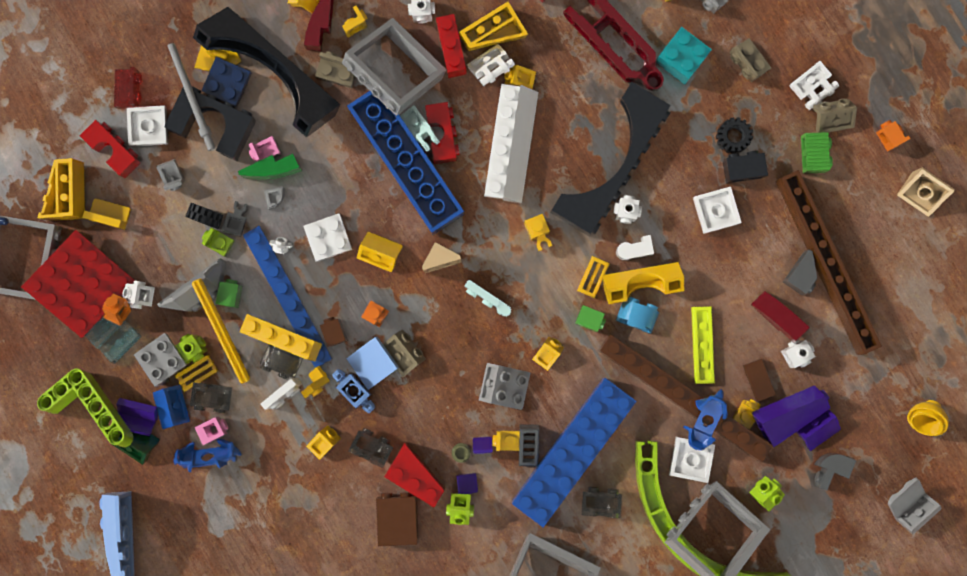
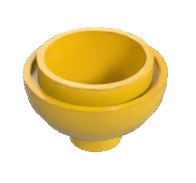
(928, 418)

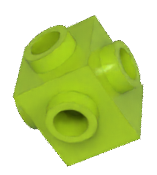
(191, 348)
(767, 493)
(460, 509)

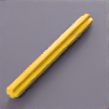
(220, 330)

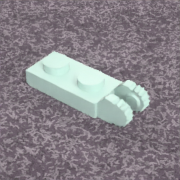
(418, 127)
(488, 299)

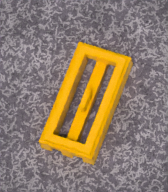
(599, 262)
(183, 381)

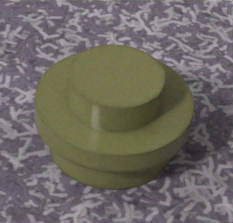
(461, 452)

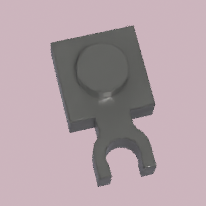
(235, 222)

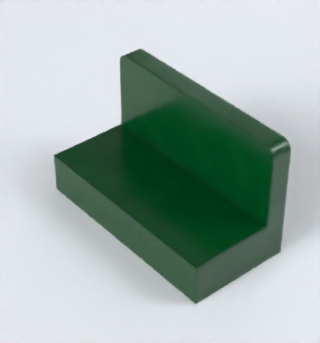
(140, 447)

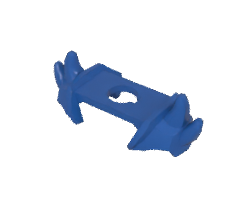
(701, 435)
(191, 458)

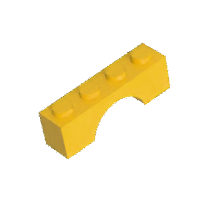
(664, 277)
(281, 338)

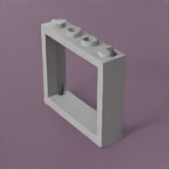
(411, 48)
(51, 245)
(740, 511)
(556, 553)

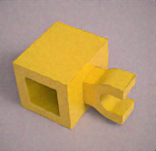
(537, 229)

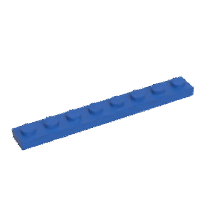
(285, 290)

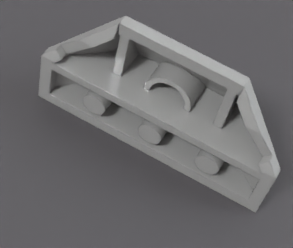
(186, 297)

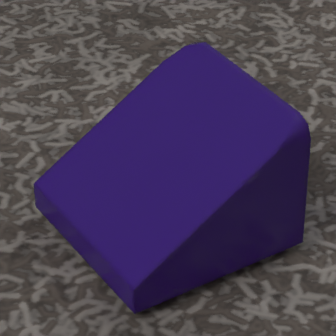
(482, 445)
(467, 483)

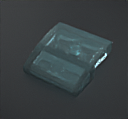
(112, 338)

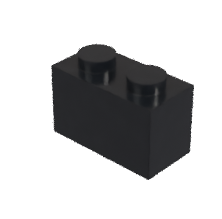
(745, 167)

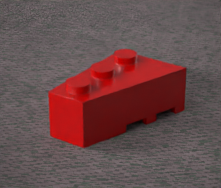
(414, 476)

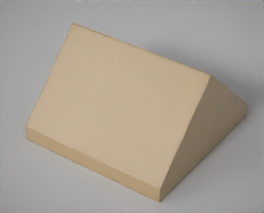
(925, 191)
(440, 258)

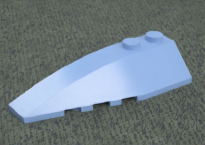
(118, 532)

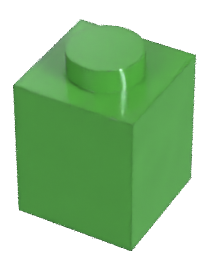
(229, 293)
(590, 319)

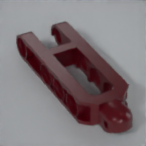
(648, 74)

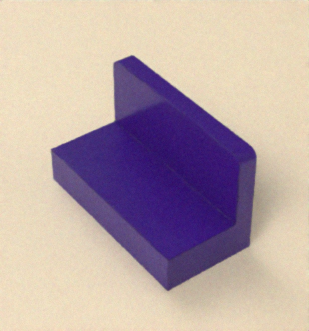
(137, 416)
(819, 430)

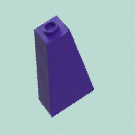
(790, 414)

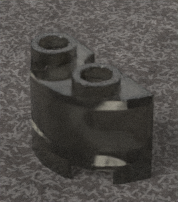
(280, 361)
(210, 396)
(371, 448)
(602, 503)

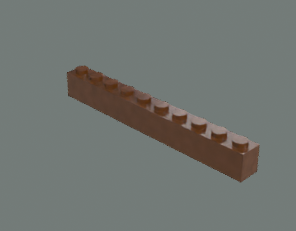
(828, 263)
(682, 397)

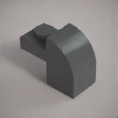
(830, 464)

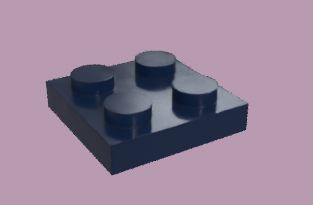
(226, 81)

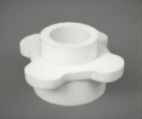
(281, 245)

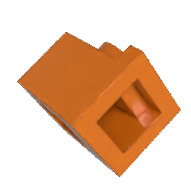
(891, 135)
(113, 306)
(375, 314)

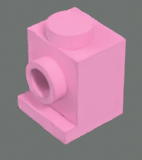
(205, 430)

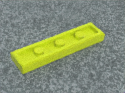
(703, 345)

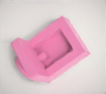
(264, 149)

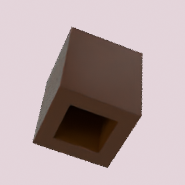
(333, 332)

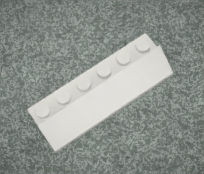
(511, 143)

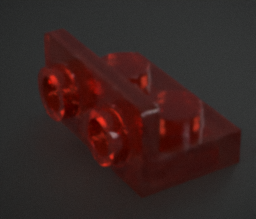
(127, 88)

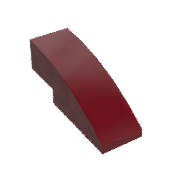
(318, 24)
(780, 316)

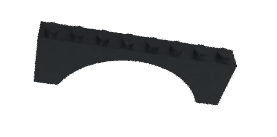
(231, 33)
(644, 115)

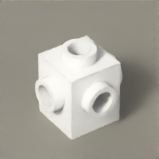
(419, 14)
(623, 215)
(138, 294)
(795, 358)

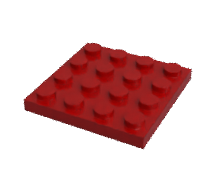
(77, 283)

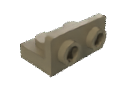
(749, 60)
(333, 71)
(835, 115)
(404, 352)

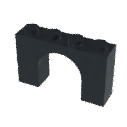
(237, 123)

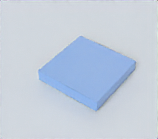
(372, 363)

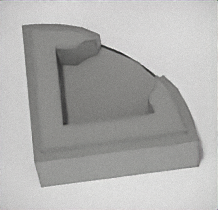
(274, 197)

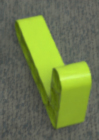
(92, 403)

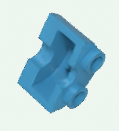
(638, 315)

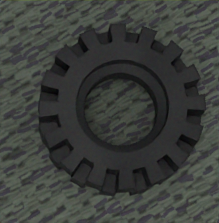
(744, 129)
(204, 215)

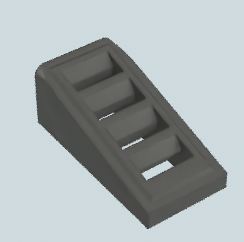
(528, 428)

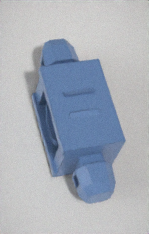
(339, 376)

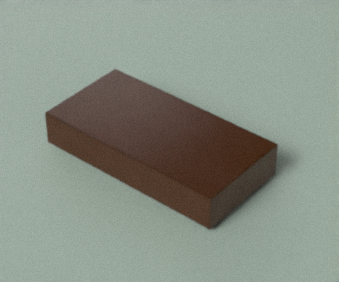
(759, 380)

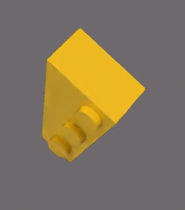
(493, 29)
(66, 191)

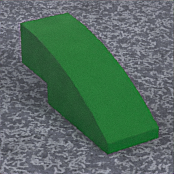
(271, 168)

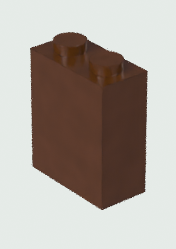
(397, 519)

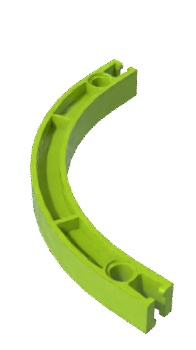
(659, 517)

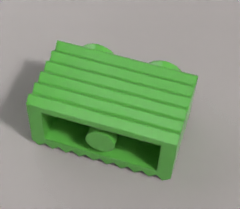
(816, 152)

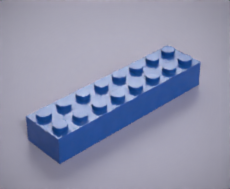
(407, 162)
(573, 452)

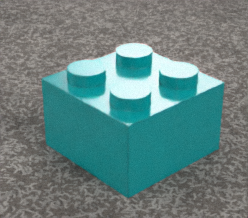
(683, 55)

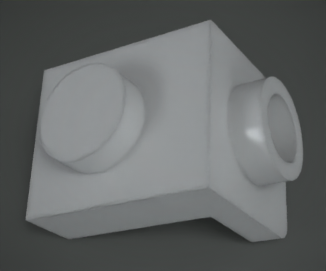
(170, 175)

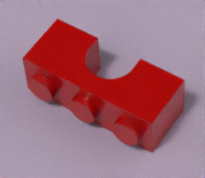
(451, 46)
(439, 116)
(99, 136)

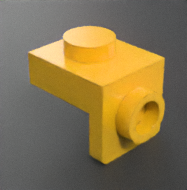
(319, 380)

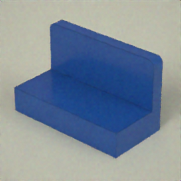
(171, 406)

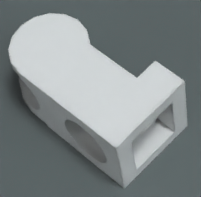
(629, 251)

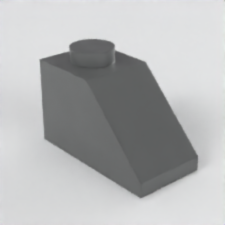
(803, 274)

